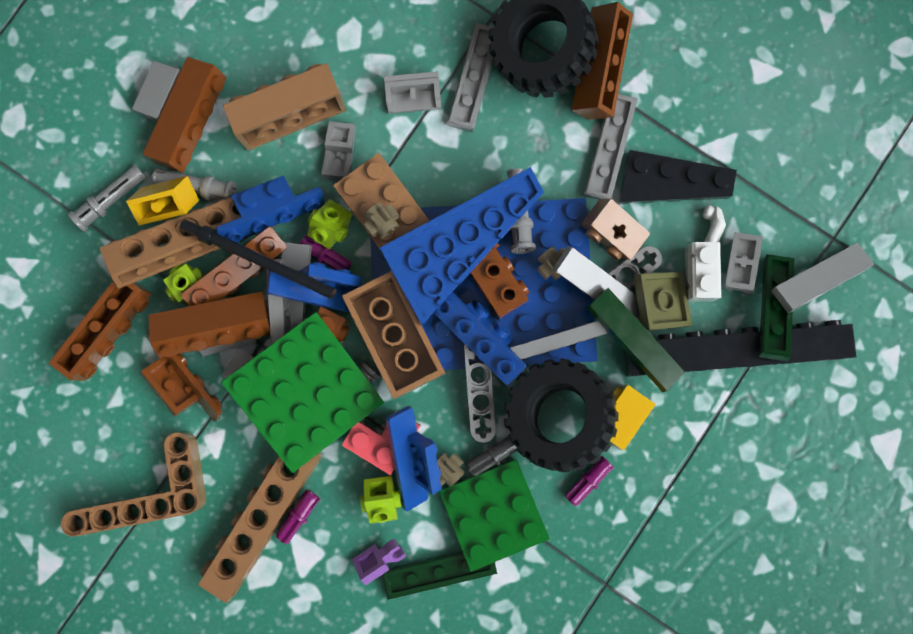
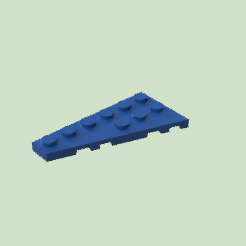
(447, 249)

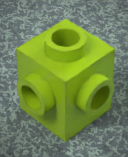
(329, 224)
(177, 277)
(380, 500)

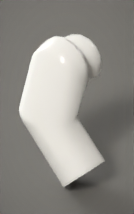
(717, 223)

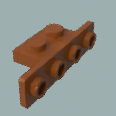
(234, 270)
(179, 387)

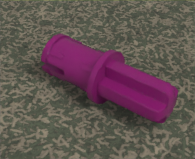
(327, 256)
(588, 481)
(297, 516)

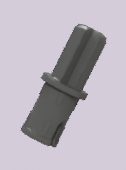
(491, 456)

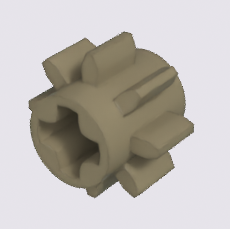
(381, 220)
(548, 261)
(450, 469)

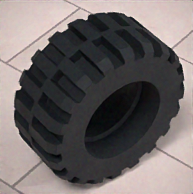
(560, 70)
(530, 395)

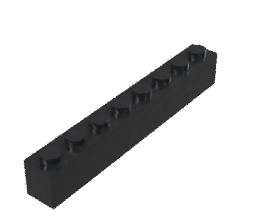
(742, 349)

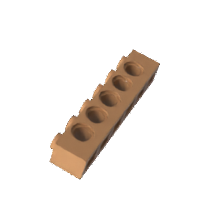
(178, 250)
(225, 583)

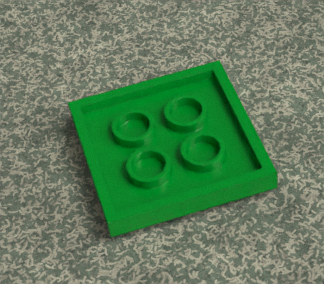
(494, 515)

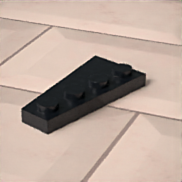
(671, 179)

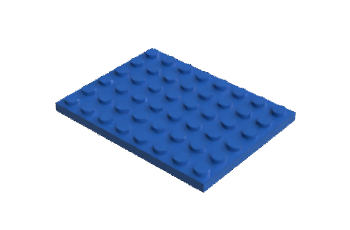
(551, 303)

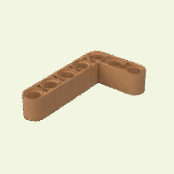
(148, 505)

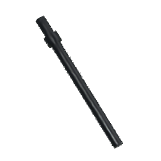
(209, 236)

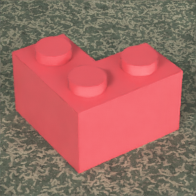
(372, 445)

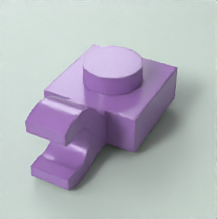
(374, 560)

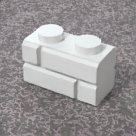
(703, 271)

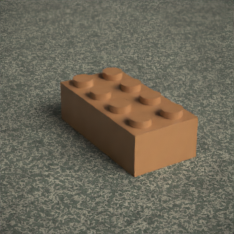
(284, 106)
(377, 183)
(393, 335)

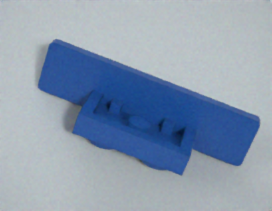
(268, 206)
(339, 279)
(482, 335)
(413, 459)

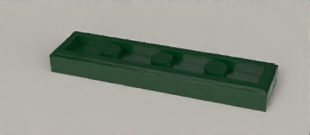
(775, 321)
(635, 340)
(431, 575)

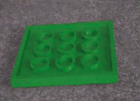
(303, 392)

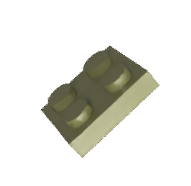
(662, 300)

